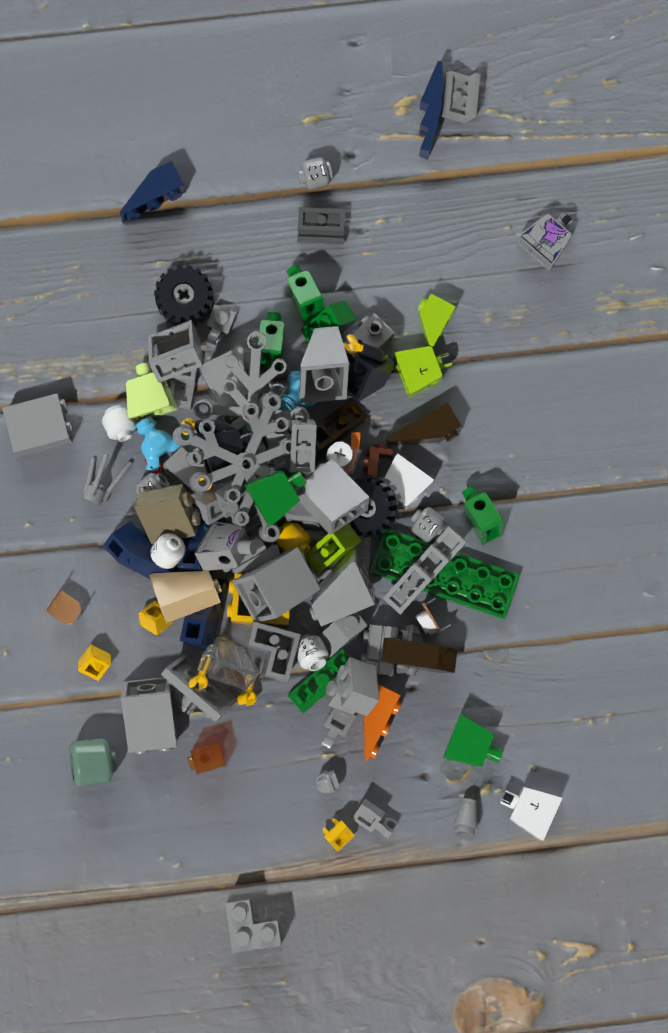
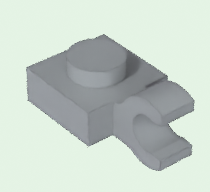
(219, 323)
(338, 724)
(372, 818)

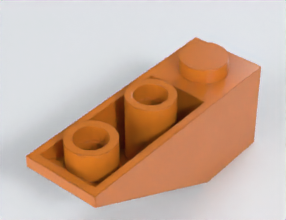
(377, 720)

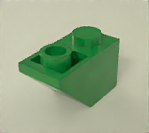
(333, 315)

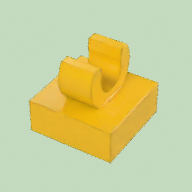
(339, 835)

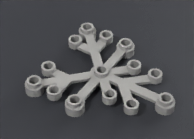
(253, 384)
(210, 447)

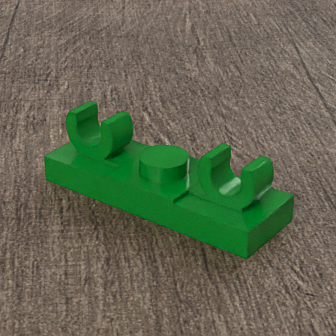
(315, 686)

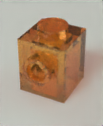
(206, 758)

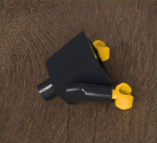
(368, 370)
(227, 438)

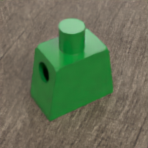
(304, 293)
(274, 331)
(275, 494)
(482, 515)
(471, 744)

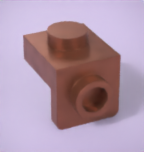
(371, 463)

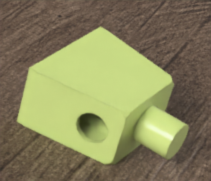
(147, 396)

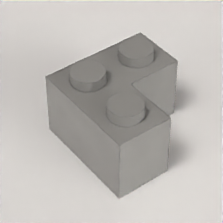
(279, 648)
(354, 688)
(246, 934)

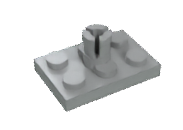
(213, 700)

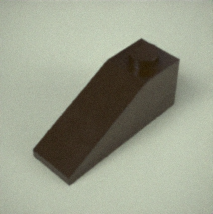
(337, 427)
(430, 428)
(419, 655)

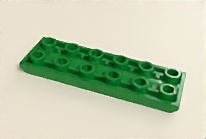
(460, 581)

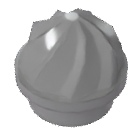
(327, 782)

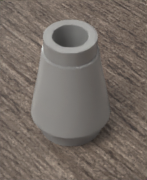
(466, 818)

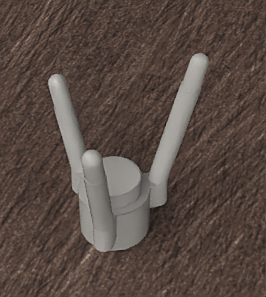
(93, 490)

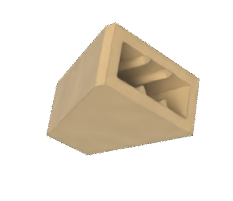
(184, 592)

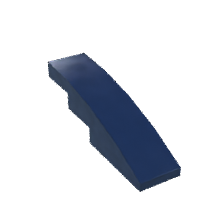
(431, 104)

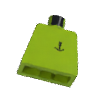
(420, 369)

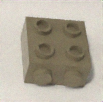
(167, 512)

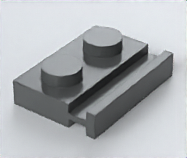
(321, 225)

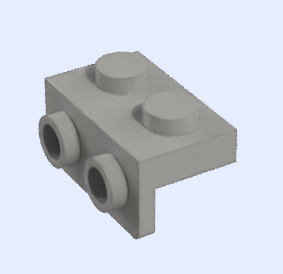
(460, 96)

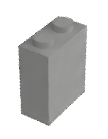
(38, 425)
(332, 496)

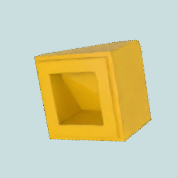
(153, 619)
(94, 662)

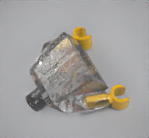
(228, 664)

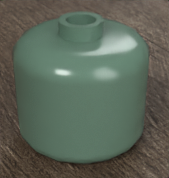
(91, 762)

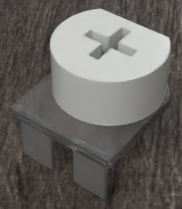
(344, 456)

